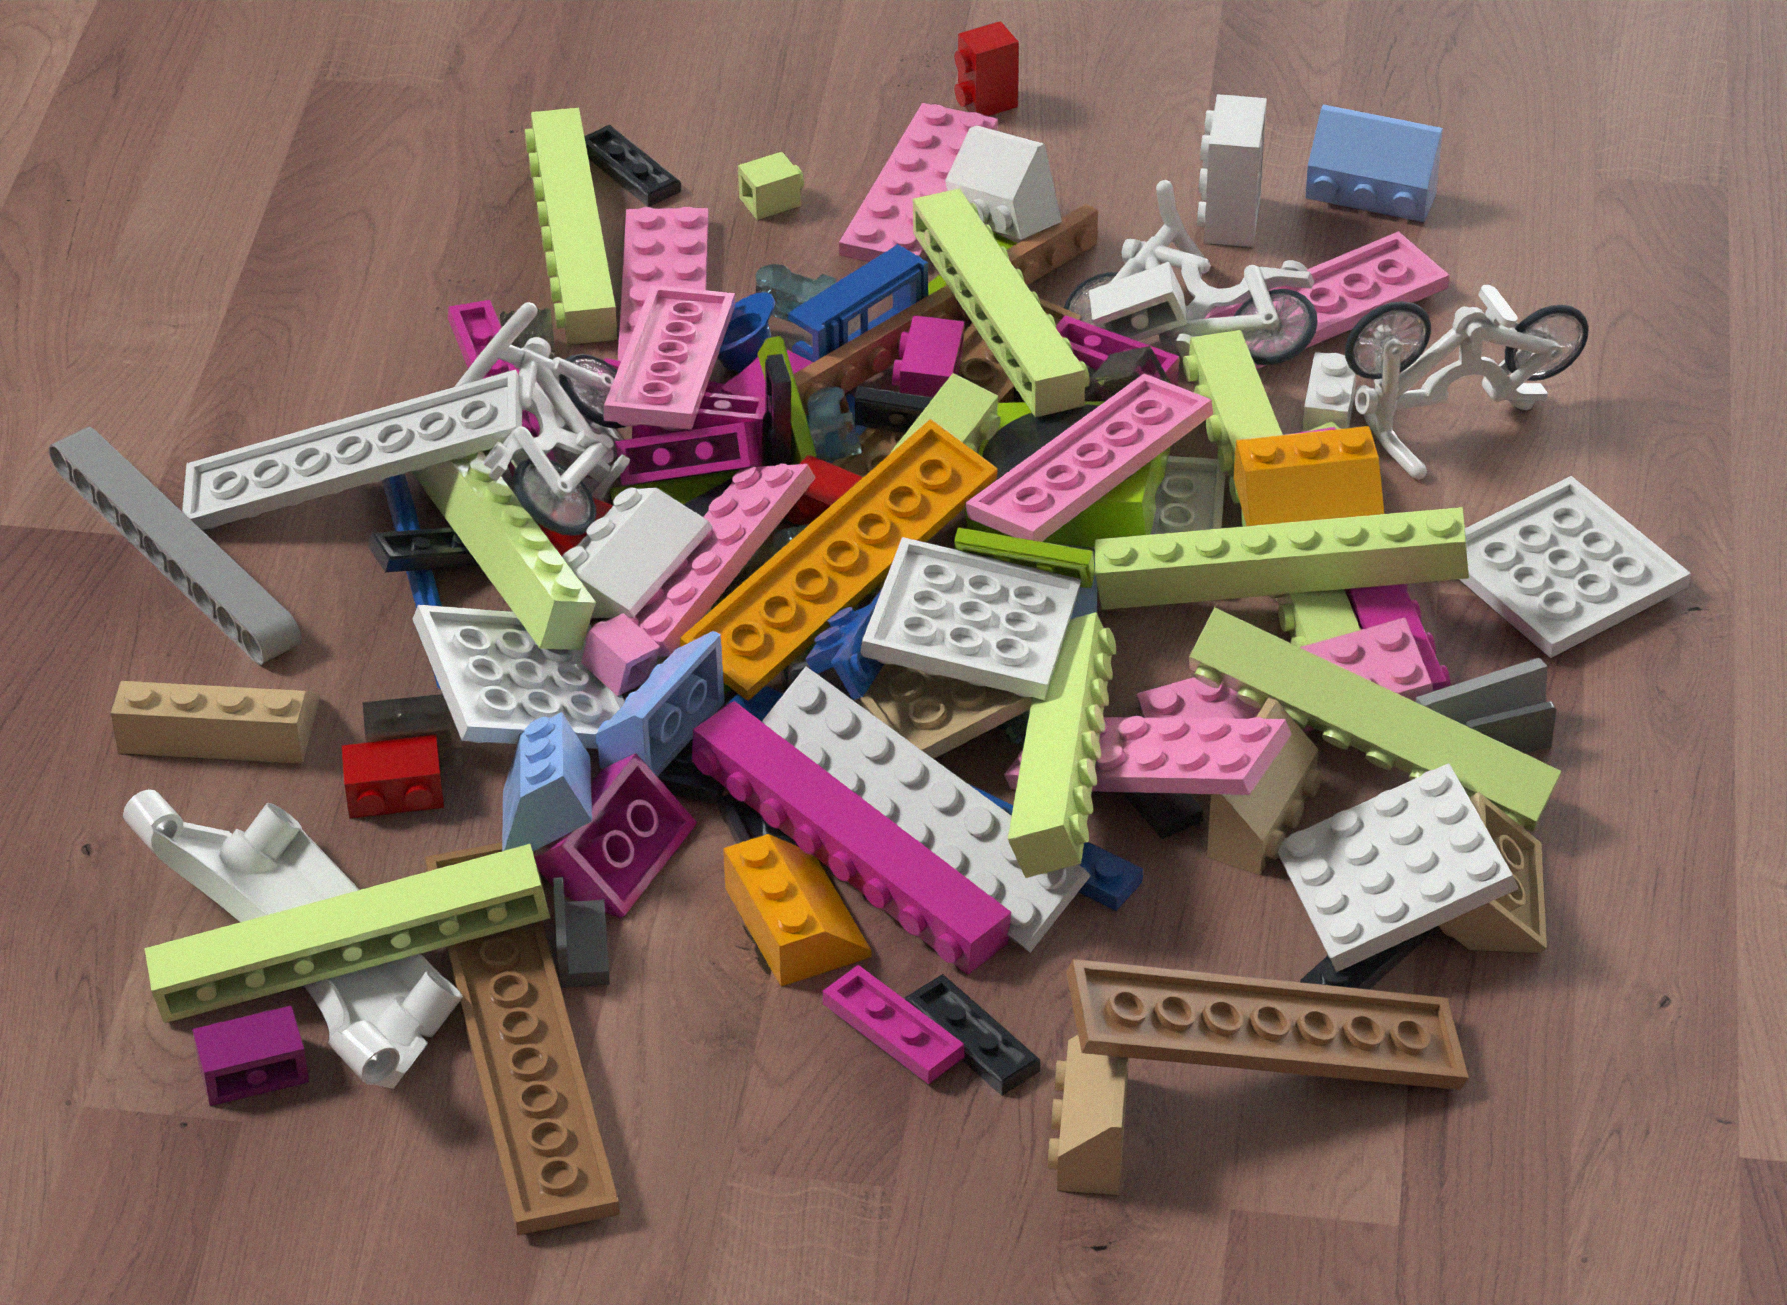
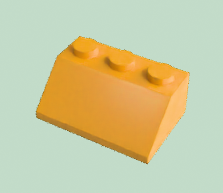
(1308, 476)
(791, 909)

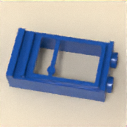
(828, 312)

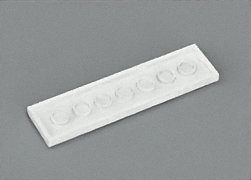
(352, 451)
(922, 800)

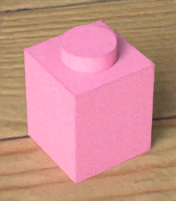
(619, 654)

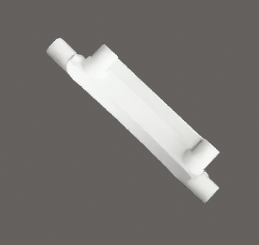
(276, 867)

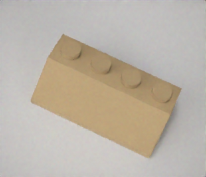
(213, 721)

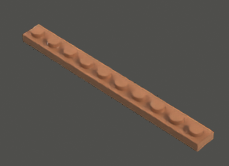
(879, 346)

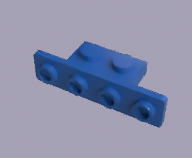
(841, 648)

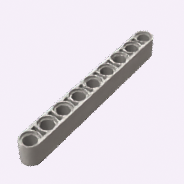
(175, 546)

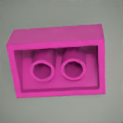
(625, 845)

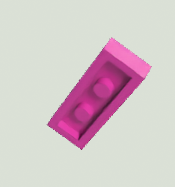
(893, 1024)

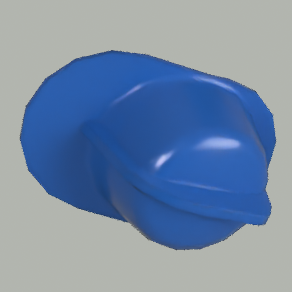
(746, 331)

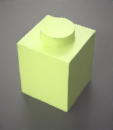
(770, 185)

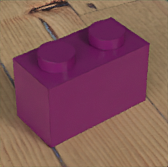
(250, 1055)

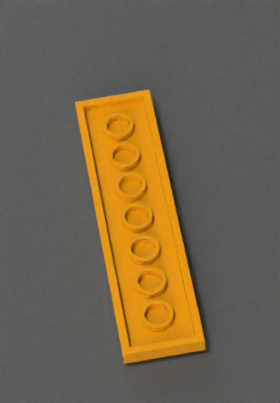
(841, 556)

